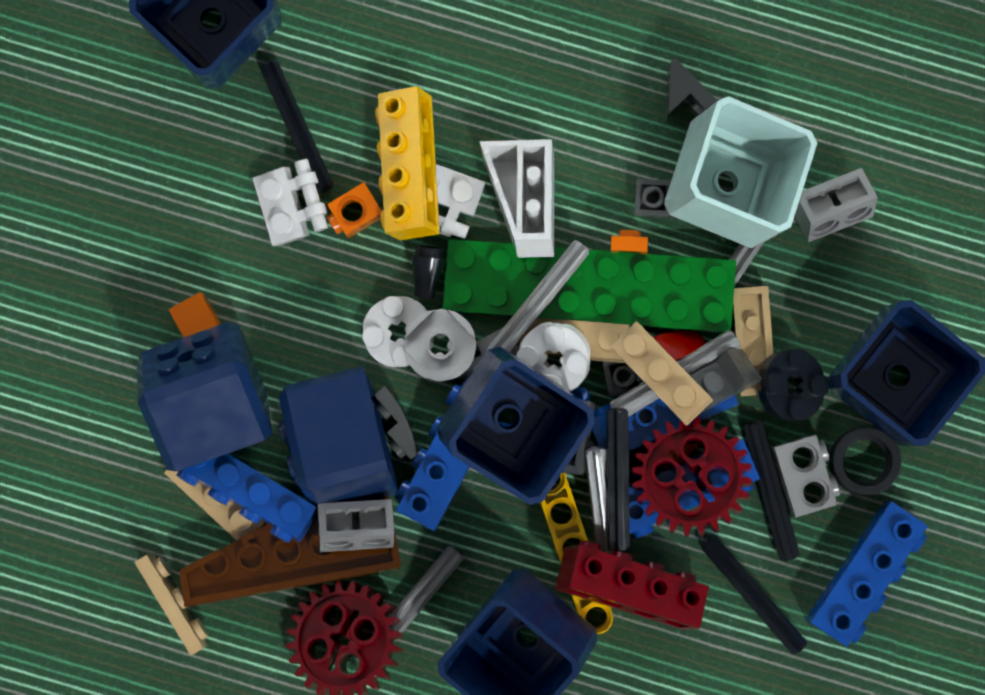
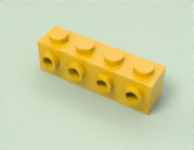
(407, 163)

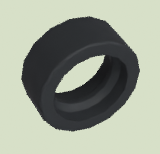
(892, 455)

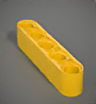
(567, 530)

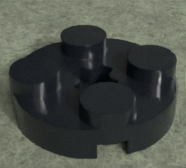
(809, 379)

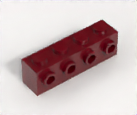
(632, 586)

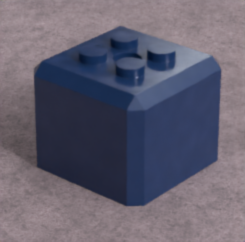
(208, 53)
(937, 366)
(202, 396)
(336, 439)
(536, 446)
(497, 660)

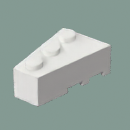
(525, 192)

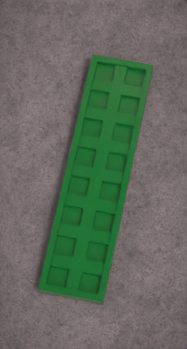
(603, 289)

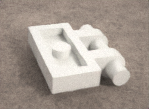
(458, 194)
(282, 206)

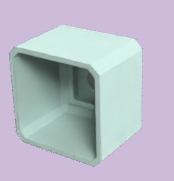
(760, 155)

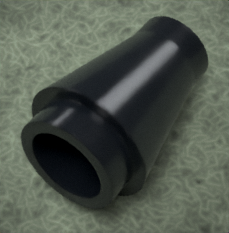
(427, 270)

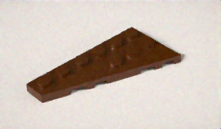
(267, 564)

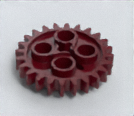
(718, 456)
(315, 627)

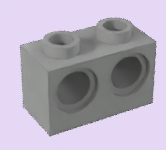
(835, 205)
(795, 479)
(356, 525)

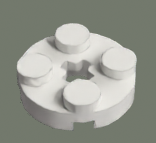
(377, 333)
(556, 338)
(419, 345)

